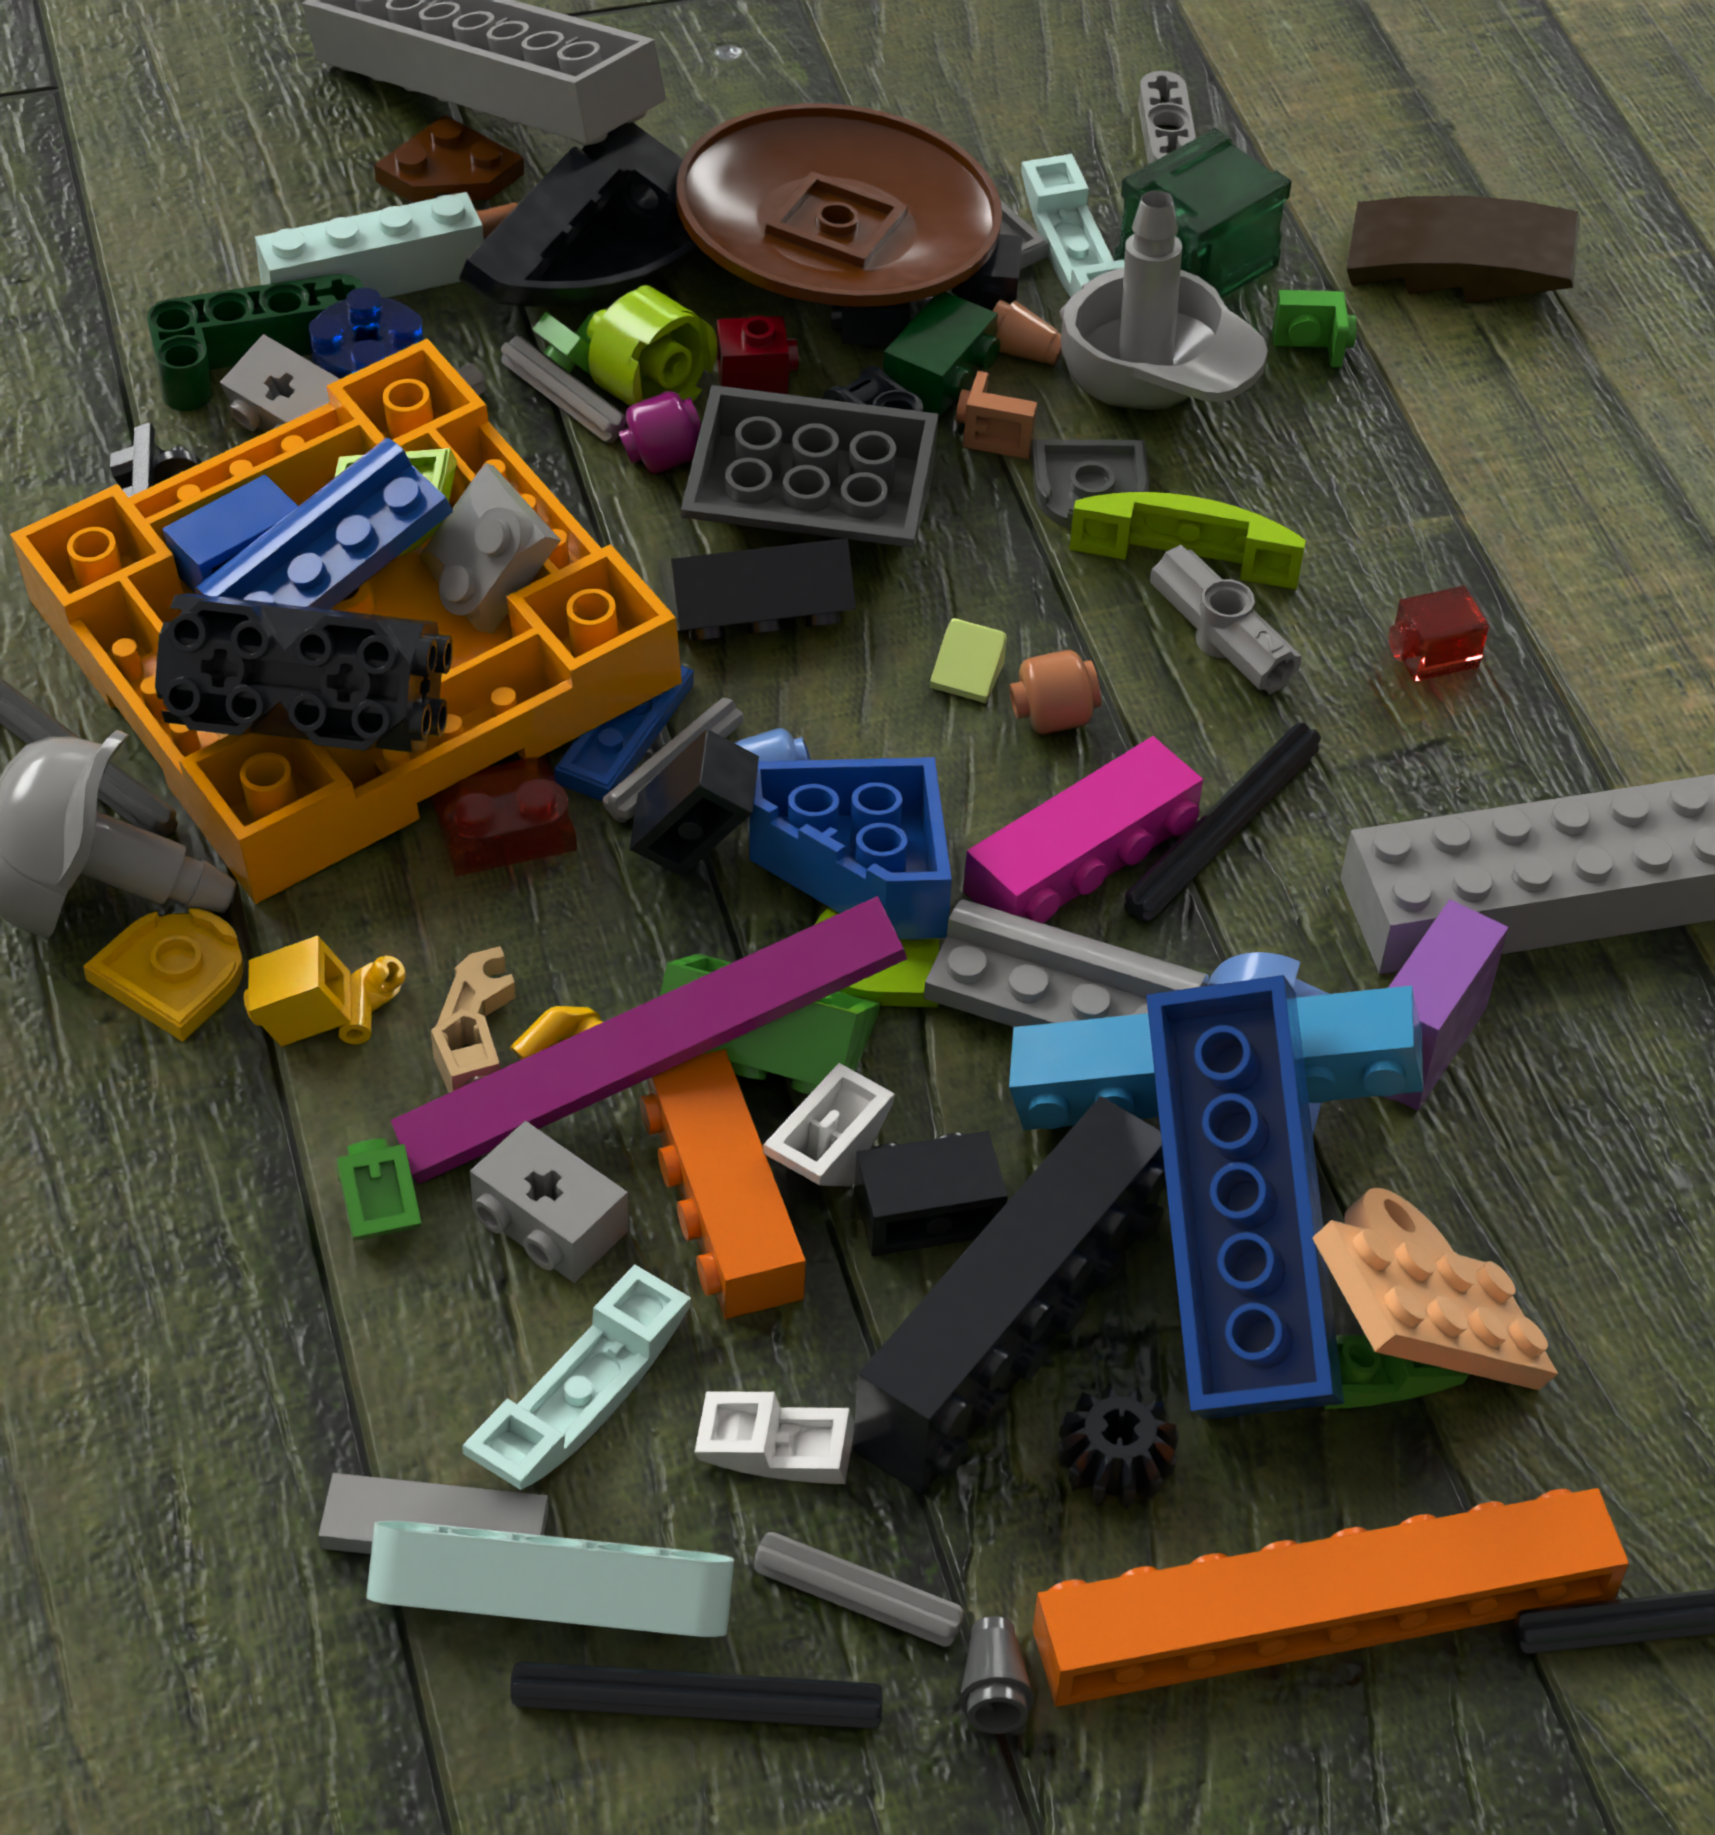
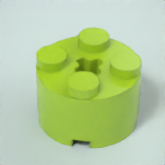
(649, 347)

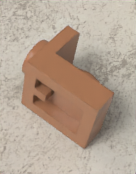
(996, 421)

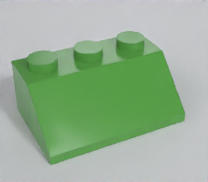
(797, 1045)

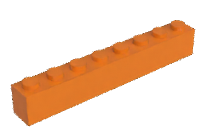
(1325, 1595)

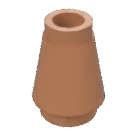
(1026, 334)

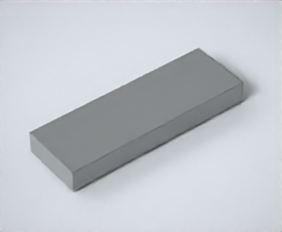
(360, 1501)

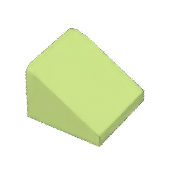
(969, 660)

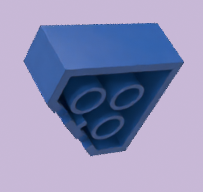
(857, 835)

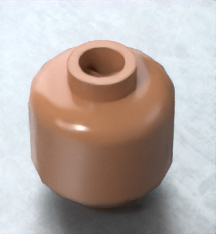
(1056, 692)

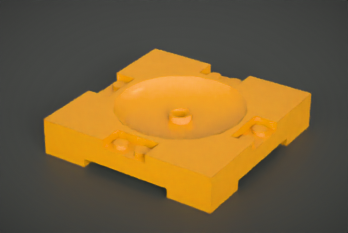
(279, 808)

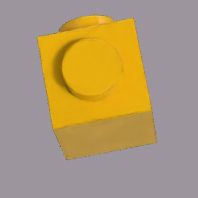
(298, 991)

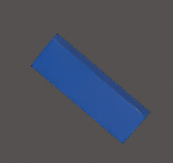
(614, 749)

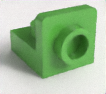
(1314, 321)
(377, 1189)

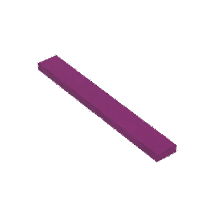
(649, 1039)

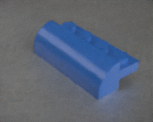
(336, 535)

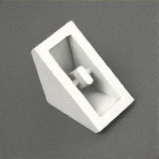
(830, 1127)

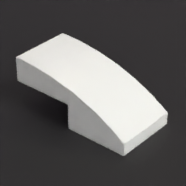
(762, 1439)

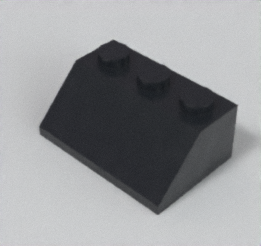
(759, 587)

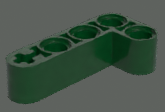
(220, 327)

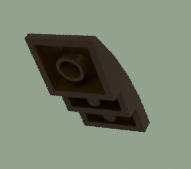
(1465, 242)

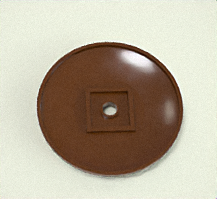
(778, 179)

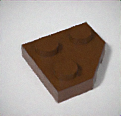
(449, 160)

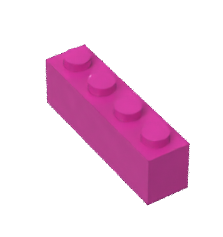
(1085, 833)

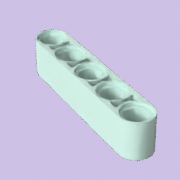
(550, 1578)

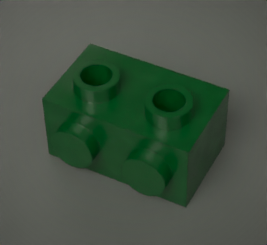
(943, 350)

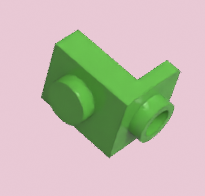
(565, 346)

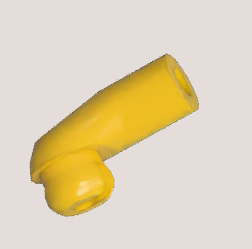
(371, 989)
(553, 1027)

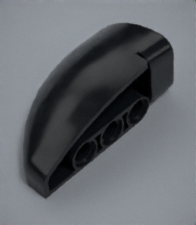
(588, 228)

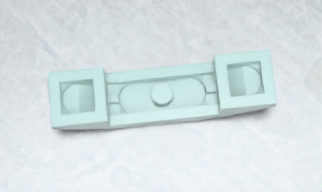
(1062, 217)
(585, 1385)

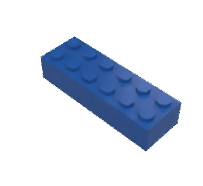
(1243, 1199)

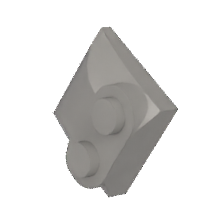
(487, 550)

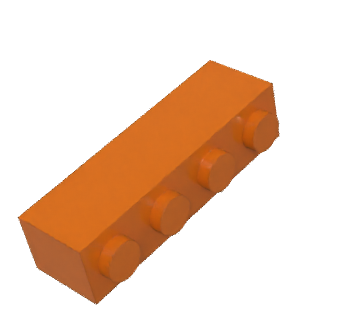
(724, 1186)

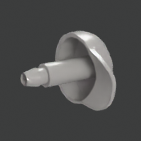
(1155, 331)
(56, 834)

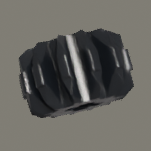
(1117, 1446)

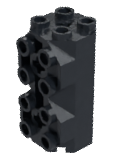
(302, 673)

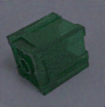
(1223, 209)

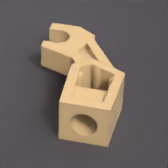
(464, 1020)

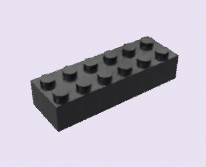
(1009, 1297)

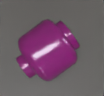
(661, 432)

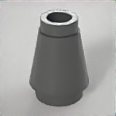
(995, 1678)

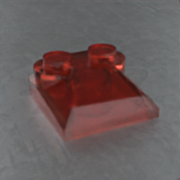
(504, 816)

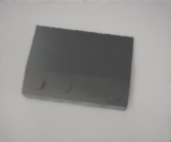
(812, 466)

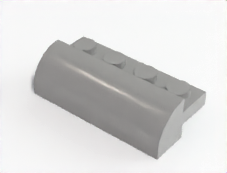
(1042, 974)

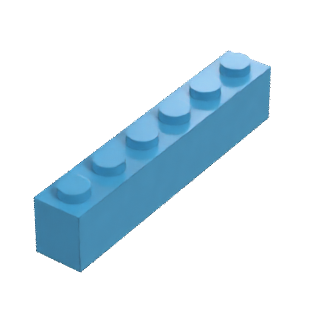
(1350, 1046)

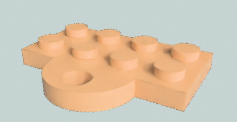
(1426, 1299)

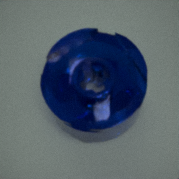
(362, 332)

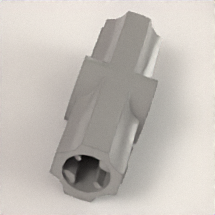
(1225, 619)

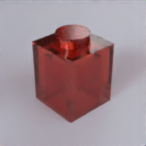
(1438, 633)

